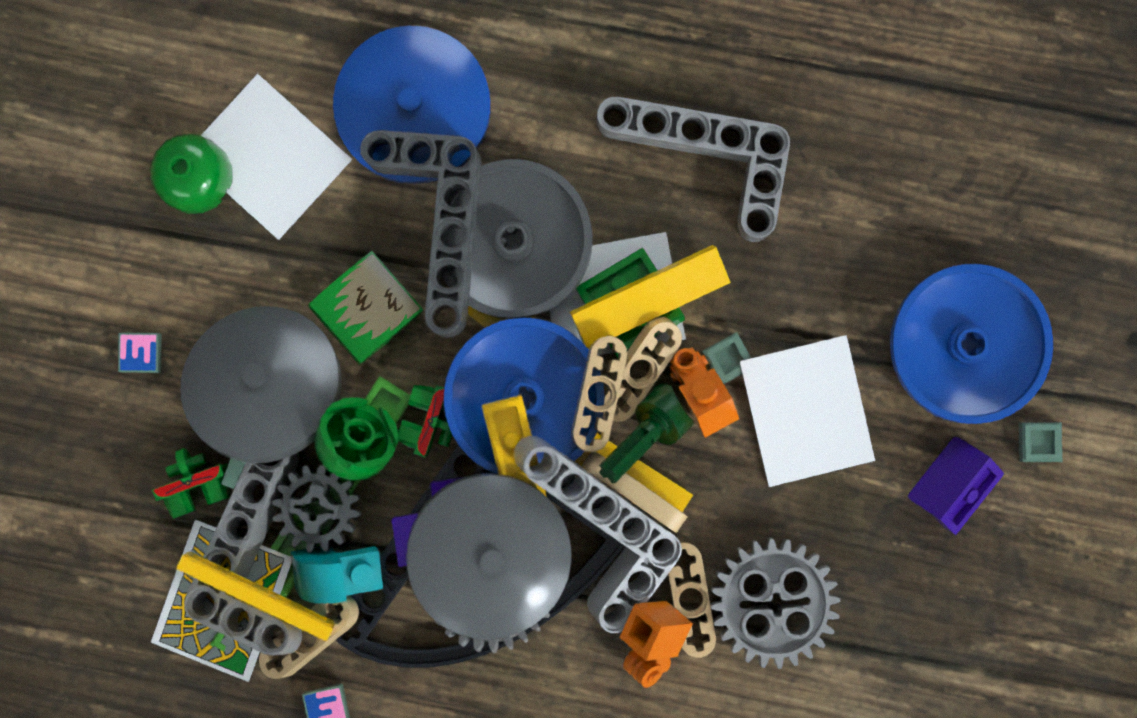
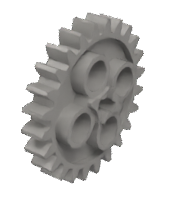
(775, 639)

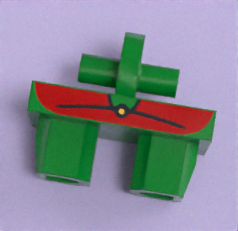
(420, 436)
(177, 494)

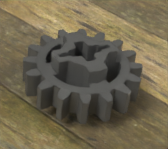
(314, 526)

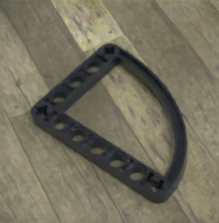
(455, 653)

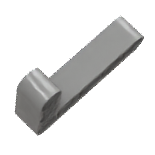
(711, 145)
(610, 518)
(242, 555)

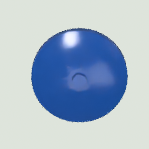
(412, 84)
(971, 344)
(525, 360)

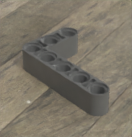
(445, 217)

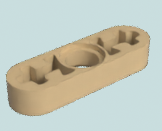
(665, 352)
(596, 362)
(639, 495)
(705, 626)
(303, 654)

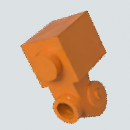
(702, 391)
(655, 635)

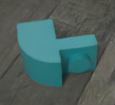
(332, 576)

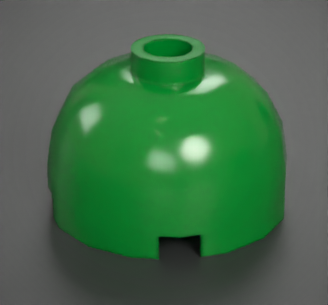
(191, 173)
(355, 439)

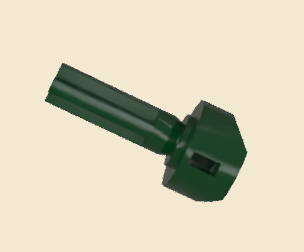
(659, 420)

